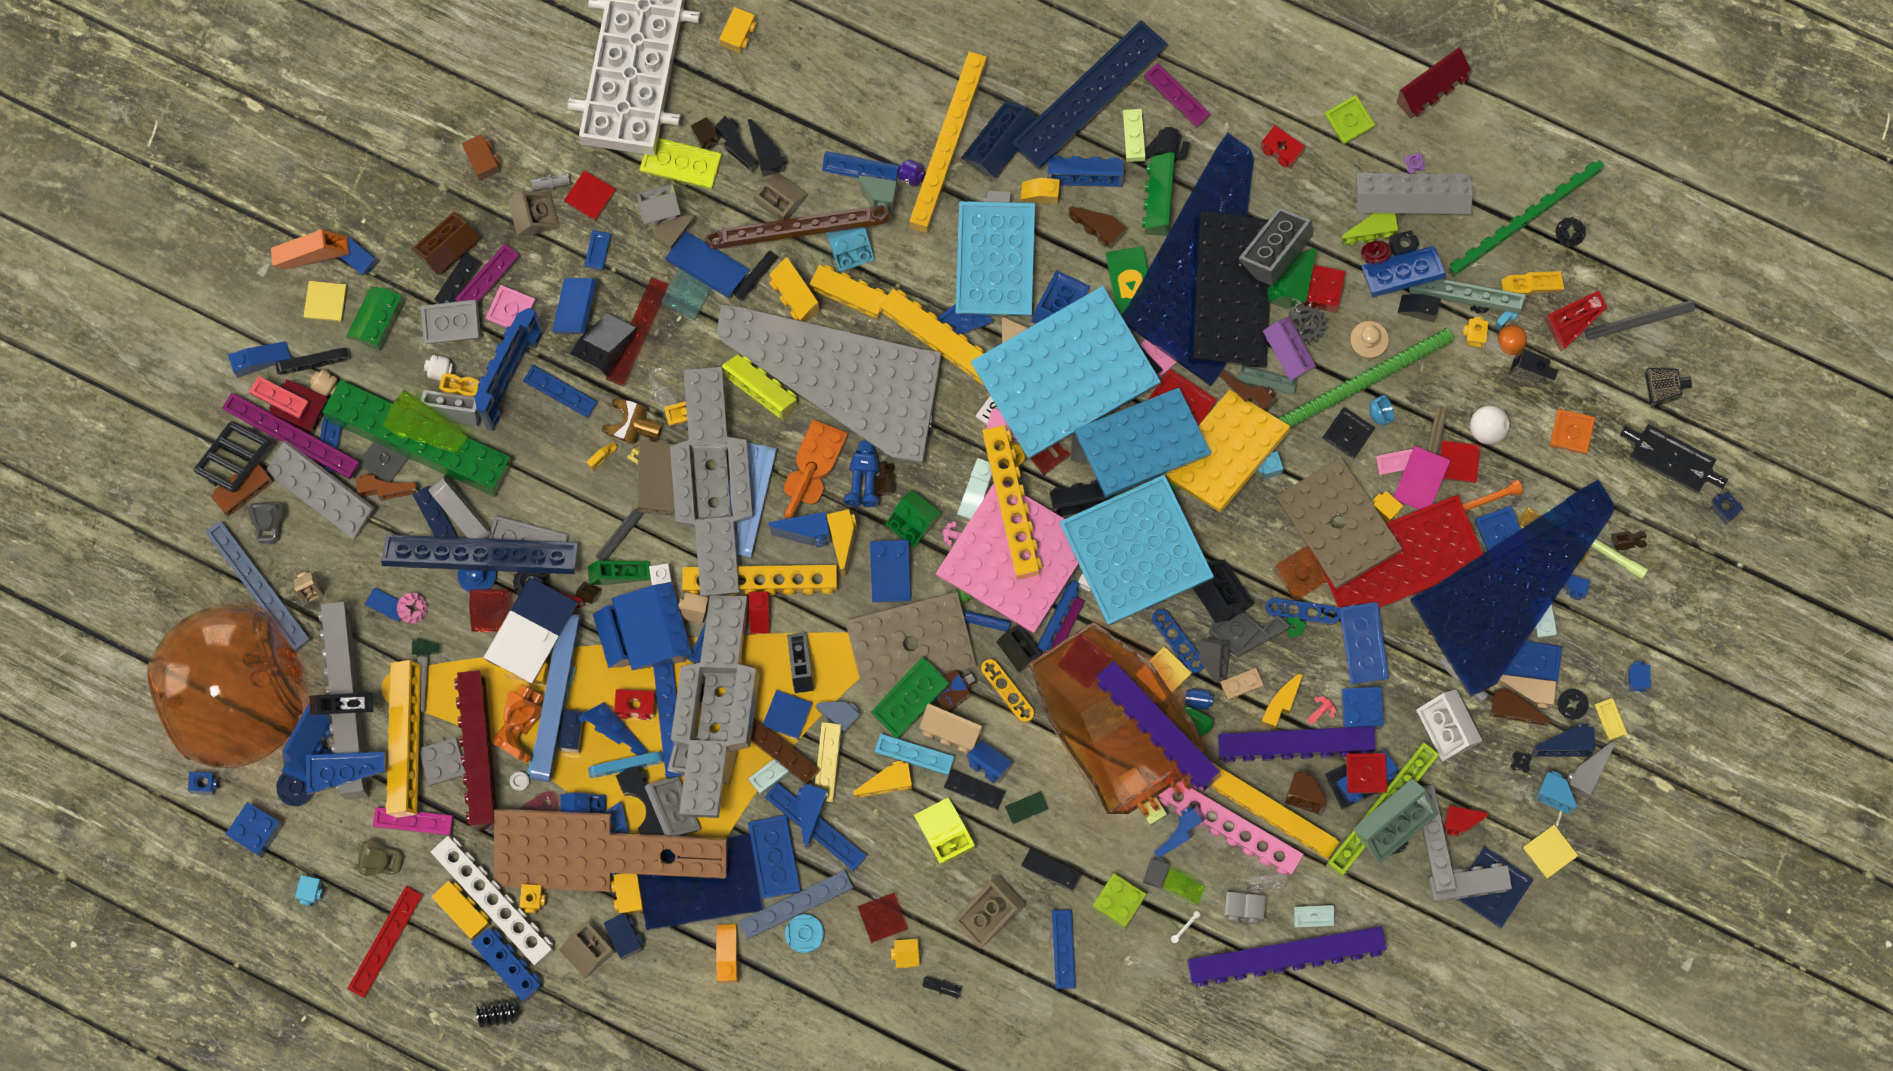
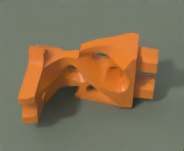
(520, 709)

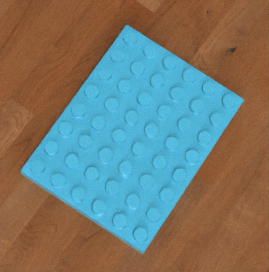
(1065, 372)

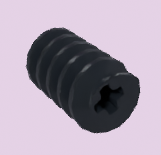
(497, 1013)

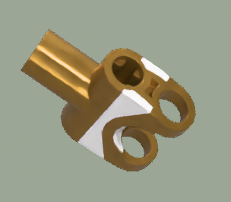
(633, 423)

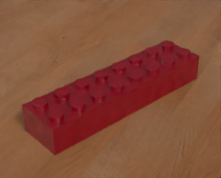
(477, 749)

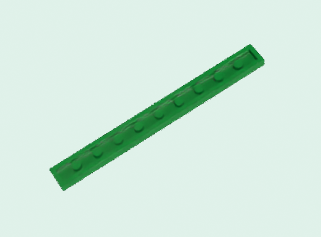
(1531, 214)

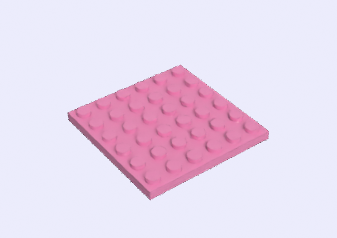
(984, 567)

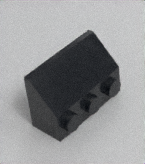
(1077, 498)
(1223, 595)

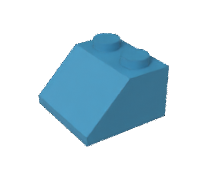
(1556, 793)

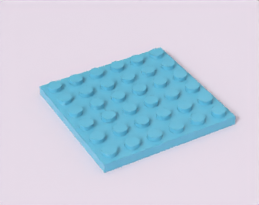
(1136, 550)

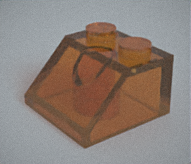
(1300, 573)

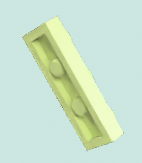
(1134, 135)

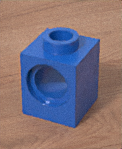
(1639, 677)
(195, 779)

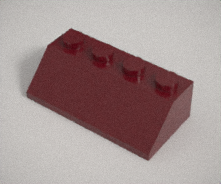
(1434, 83)

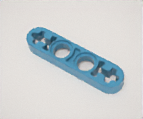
(625, 764)

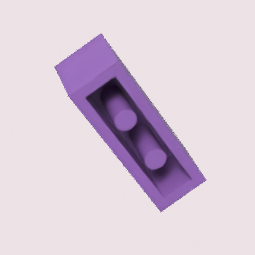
(1289, 348)

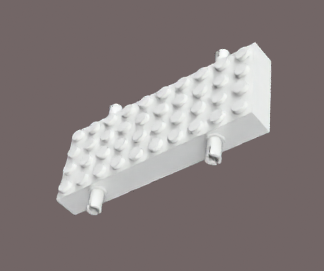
(631, 74)

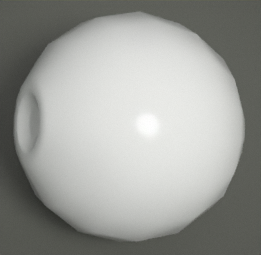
(1489, 425)

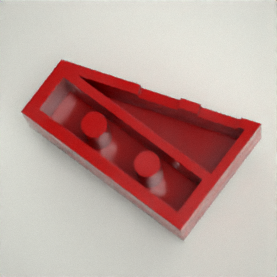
(1574, 318)

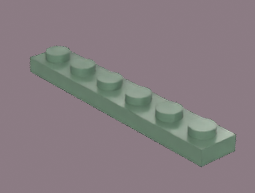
(1472, 295)

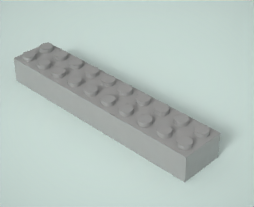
(342, 680)

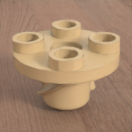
(1369, 339)

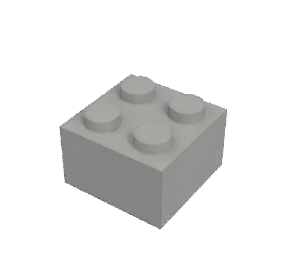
(658, 204)

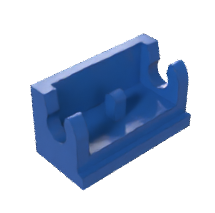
(359, 258)

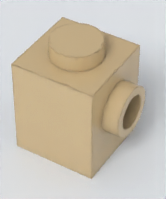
(693, 607)

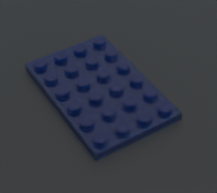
(688, 900)

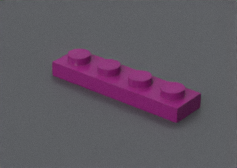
(1177, 95)
(489, 275)

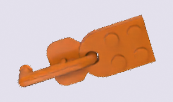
(820, 450)

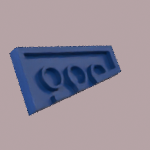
(333, 770)

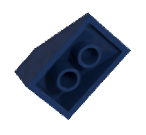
(1571, 743)

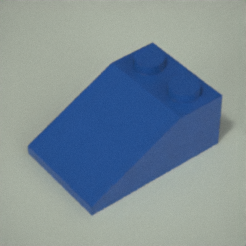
(1059, 293)
(805, 529)
(890, 571)

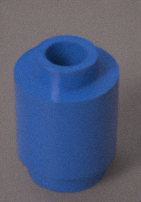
(1198, 699)

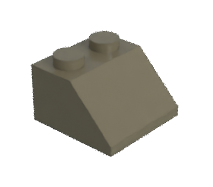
(533, 212)

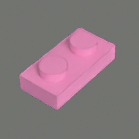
(1392, 462)

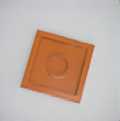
(1572, 431)

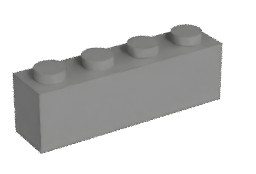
(1475, 883)

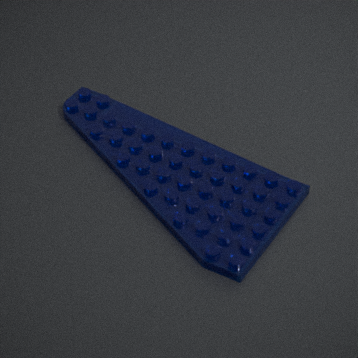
(1166, 296)
(1500, 597)

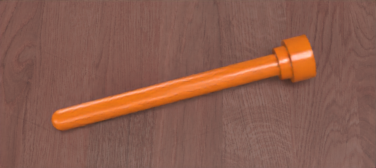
(1514, 488)

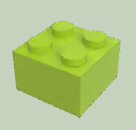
(1119, 901)

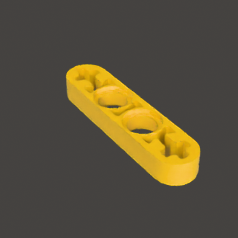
(1008, 690)

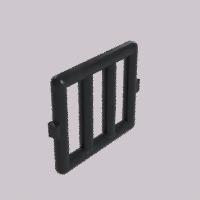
(242, 473)

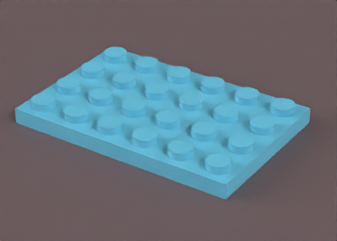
(995, 258)

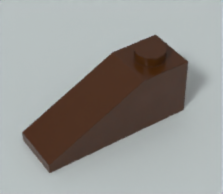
(1512, 707)

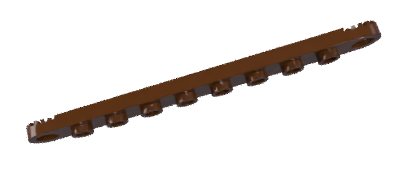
(797, 227)

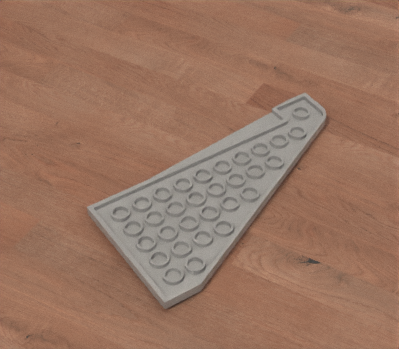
(858, 380)

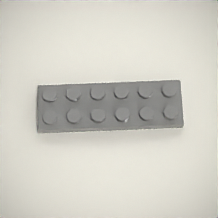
(319, 489)

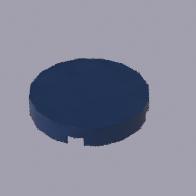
(292, 791)

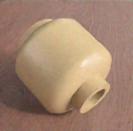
(323, 383)

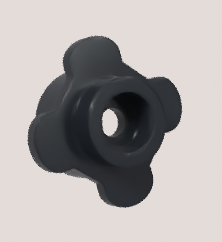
(1526, 758)

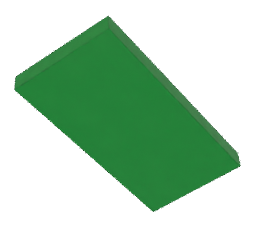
(910, 697)

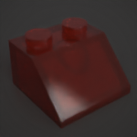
(488, 609)

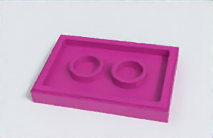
(1421, 478)

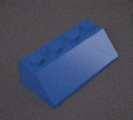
(1086, 172)

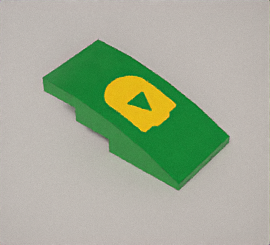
(1126, 272)

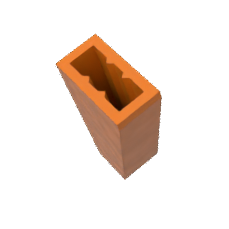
(309, 249)

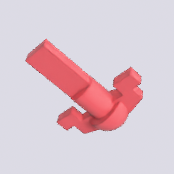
(1327, 704)

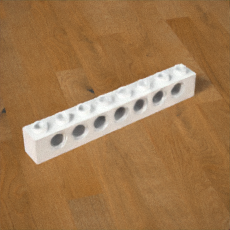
(443, 853)

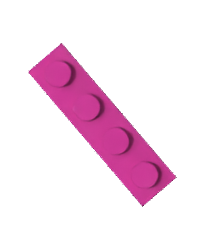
(421, 823)

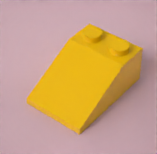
(843, 535)

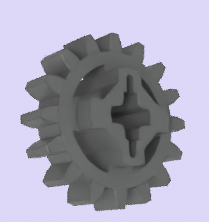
(1312, 328)

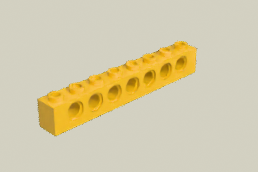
(1022, 568)
(770, 573)

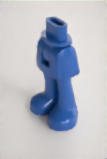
(863, 463)

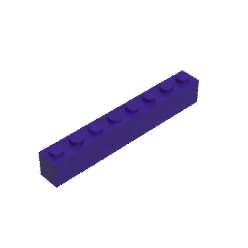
(1158, 727)
(1295, 743)

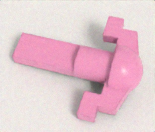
(947, 532)

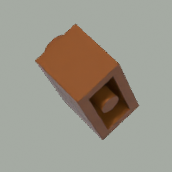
(480, 156)

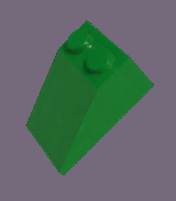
(1294, 283)

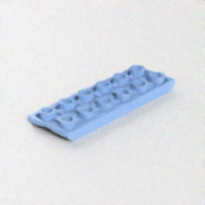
(760, 466)

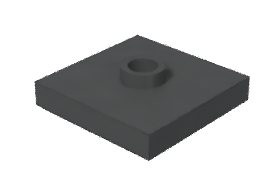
(382, 462)

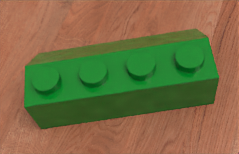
(1159, 194)

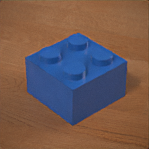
(1362, 707)
(254, 829)

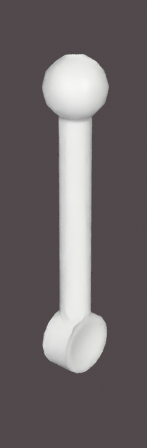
(1175, 938)

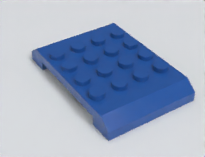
(523, 332)

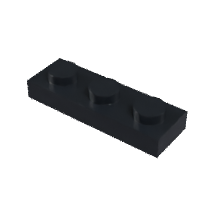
(458, 279)
(974, 790)

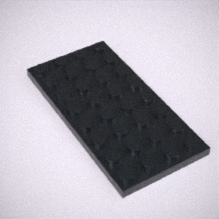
(1228, 299)

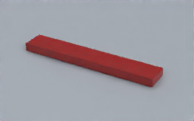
(385, 942)

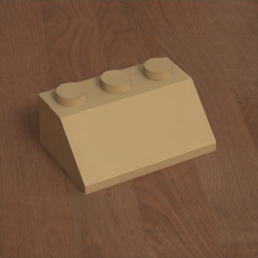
(950, 729)

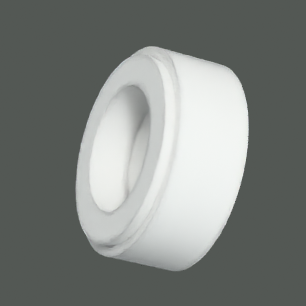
(519, 781)

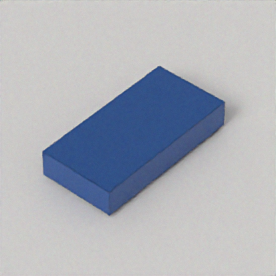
(597, 250)
(383, 604)

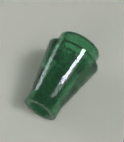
(424, 647)

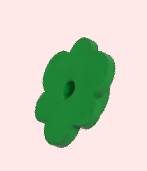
(1298, 630)

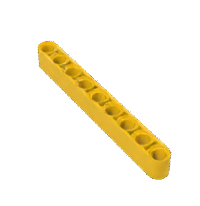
(1275, 814)

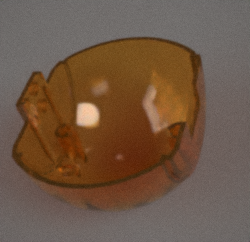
(225, 686)

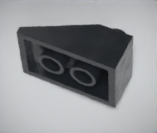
(603, 344)

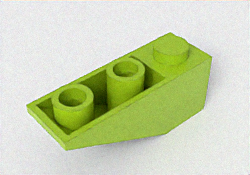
(1372, 228)

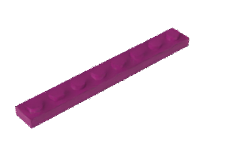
(284, 431)

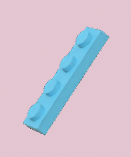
(914, 754)

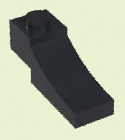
(729, 131)
(1051, 870)

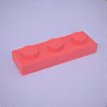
(279, 397)

